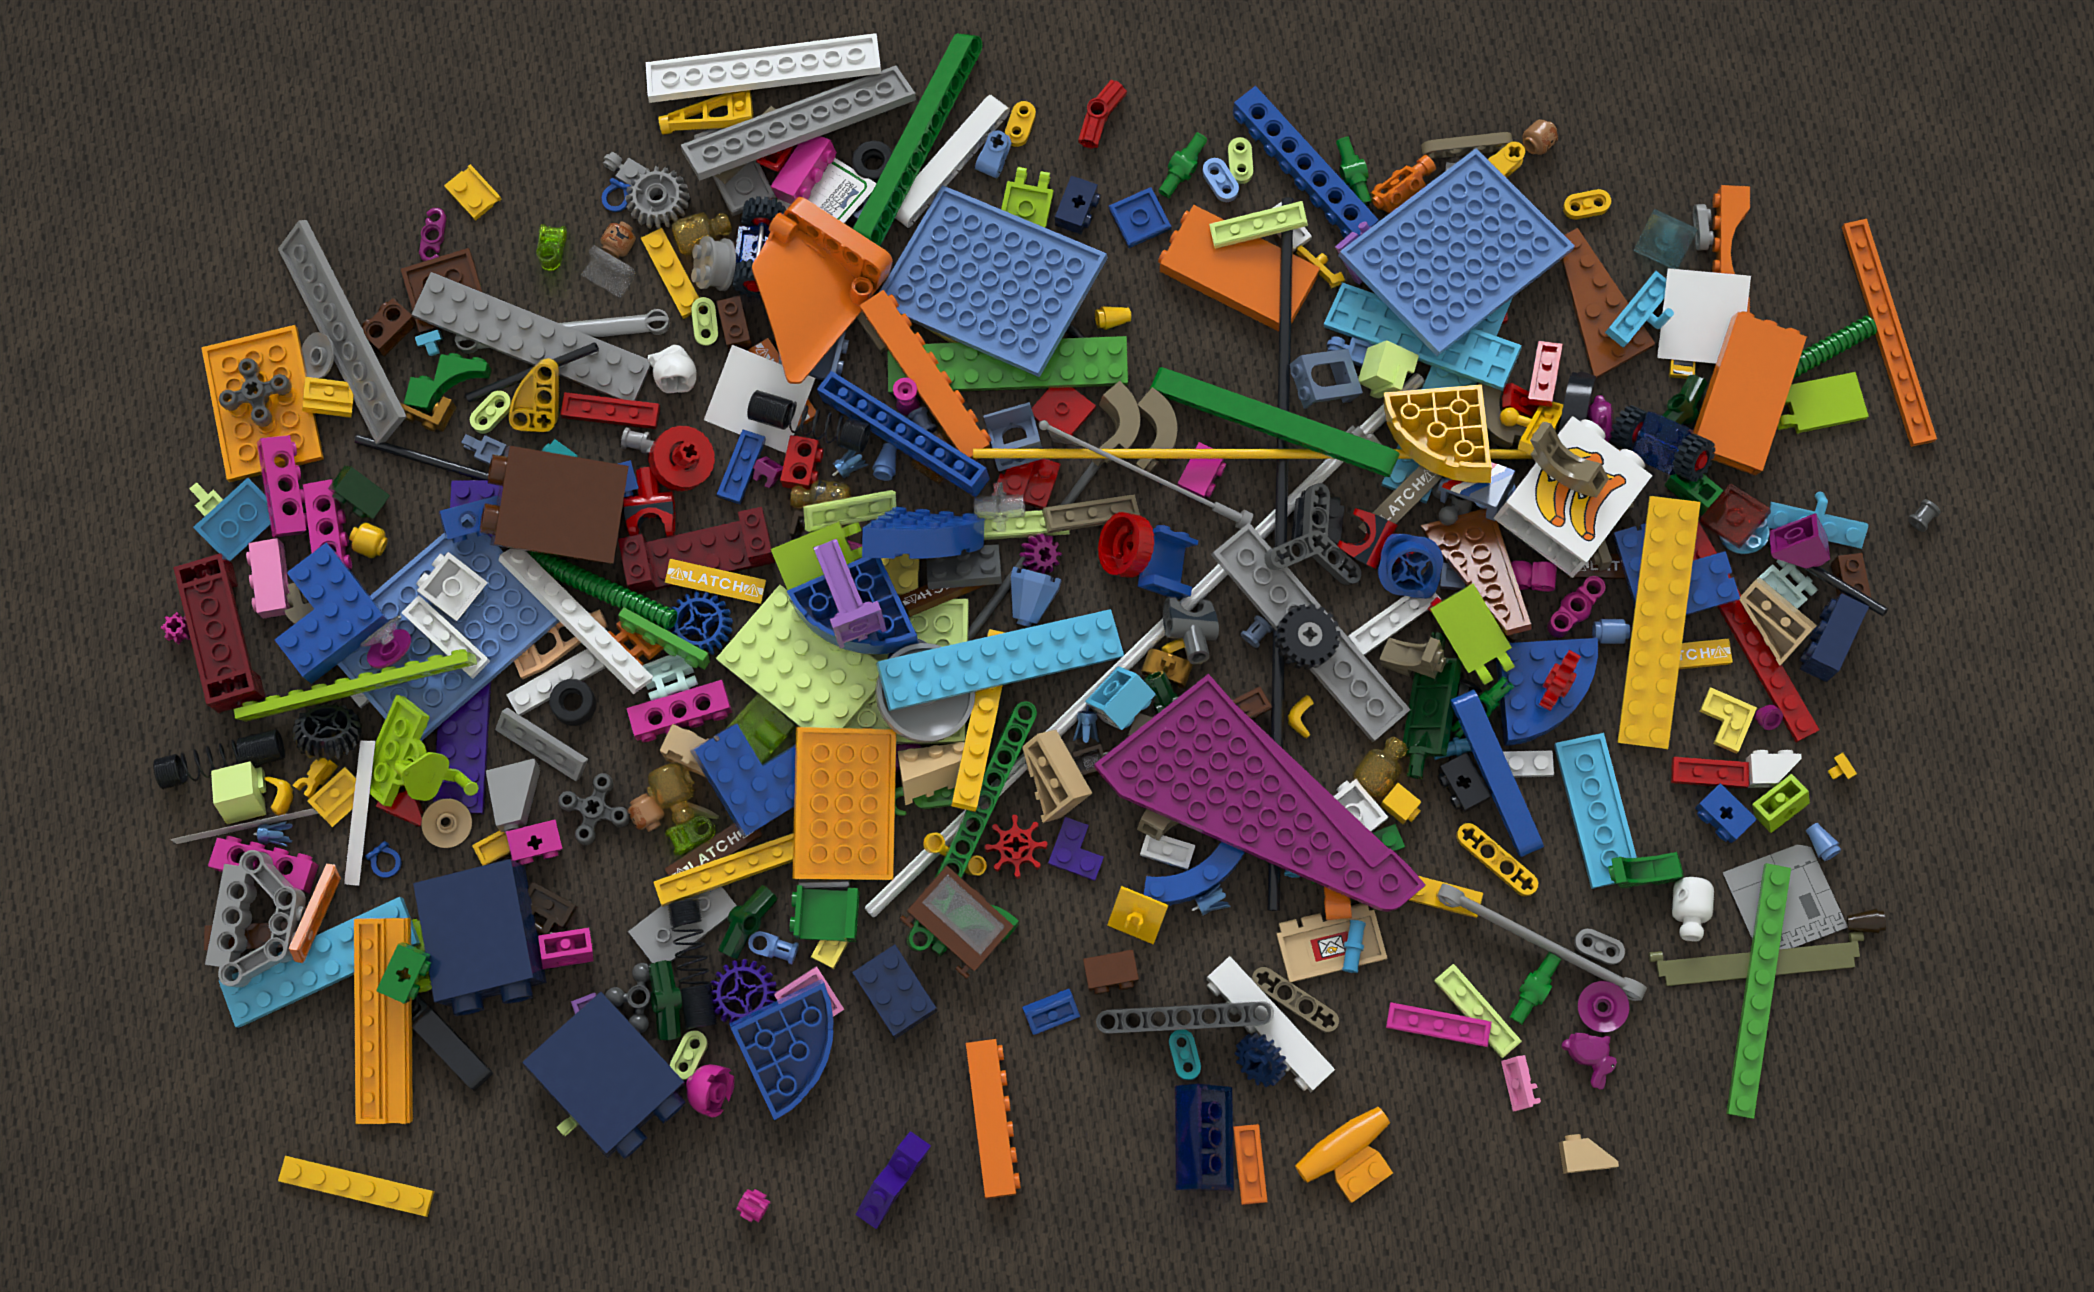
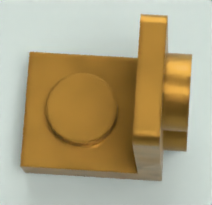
(441, 414)

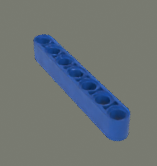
(1497, 773)

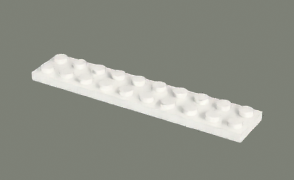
(762, 68)

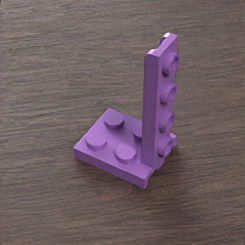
(854, 617)

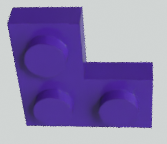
(1068, 852)

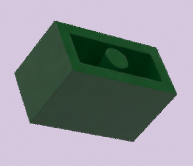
(358, 492)

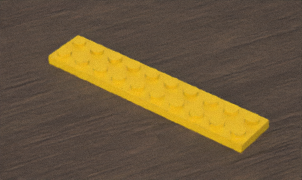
(1658, 622)

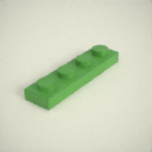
(656, 635)

